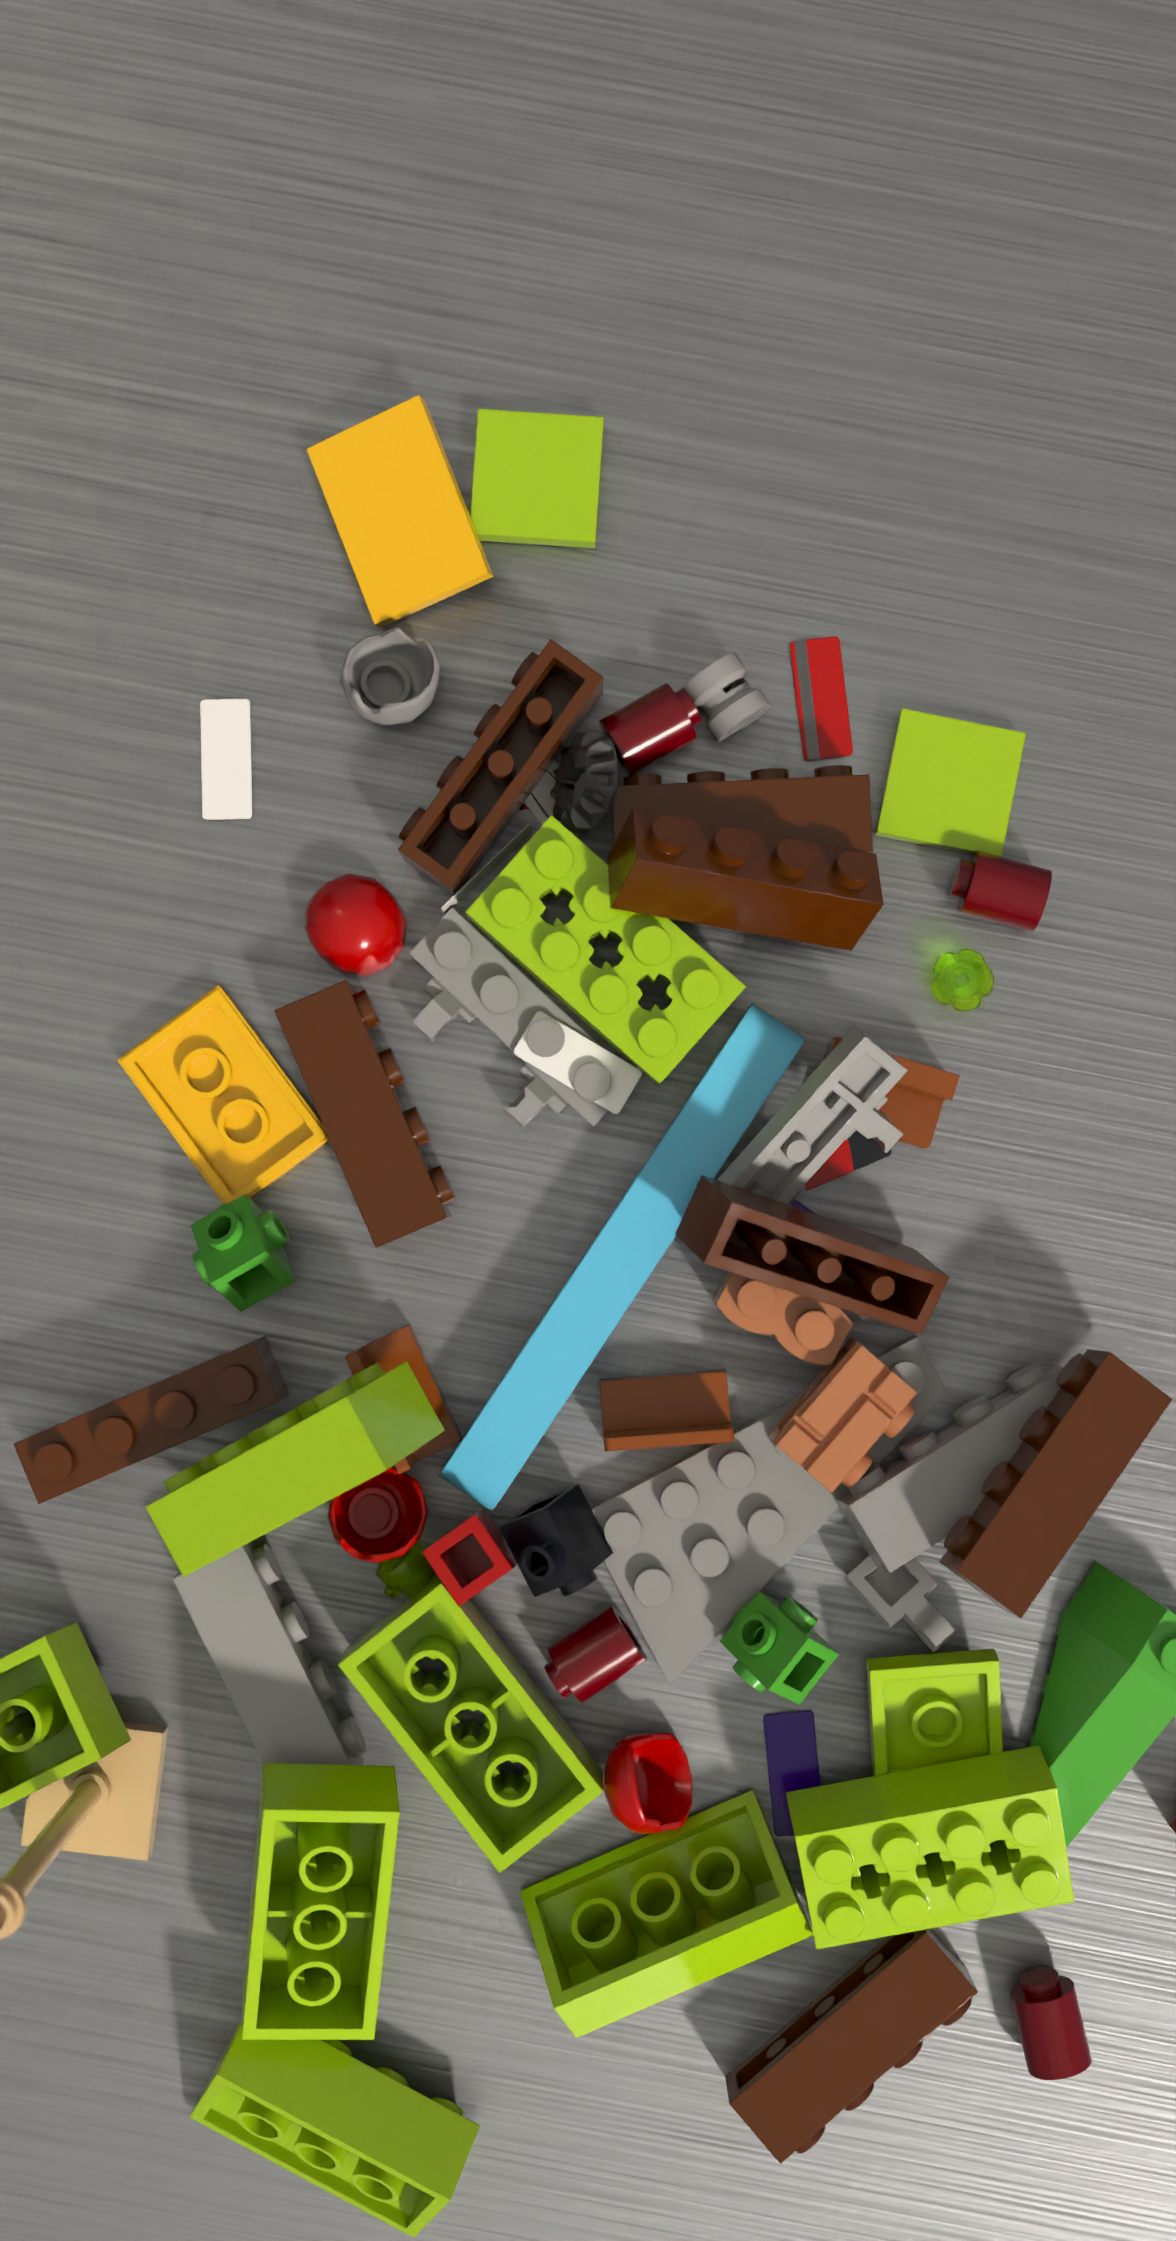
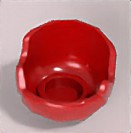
(355, 925)
(379, 1517)
(648, 1783)

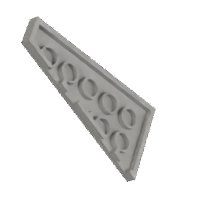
(725, 1521)

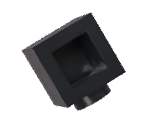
(557, 1542)

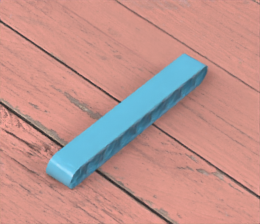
(621, 1258)

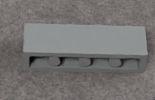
(942, 1475)
(266, 1662)

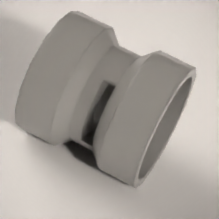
(726, 696)

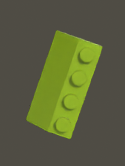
(663, 1915)
(340, 2125)

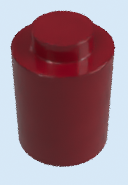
(651, 727)
(1001, 890)
(594, 1655)
(1050, 2025)

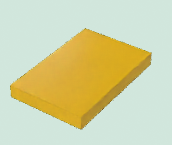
(399, 512)
(225, 1097)

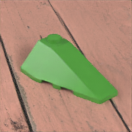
(1104, 1690)

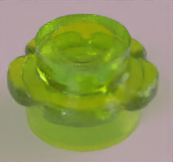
(979, 979)
(406, 1574)

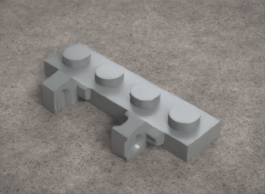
(482, 983)
(822, 1114)

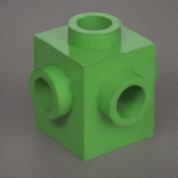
(242, 1252)
(778, 1647)

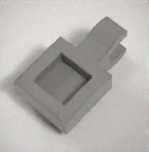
(902, 1596)

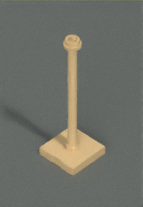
(94, 1811)

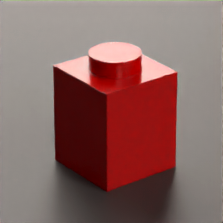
(470, 1557)

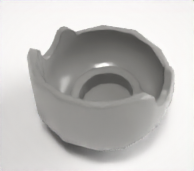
(390, 677)

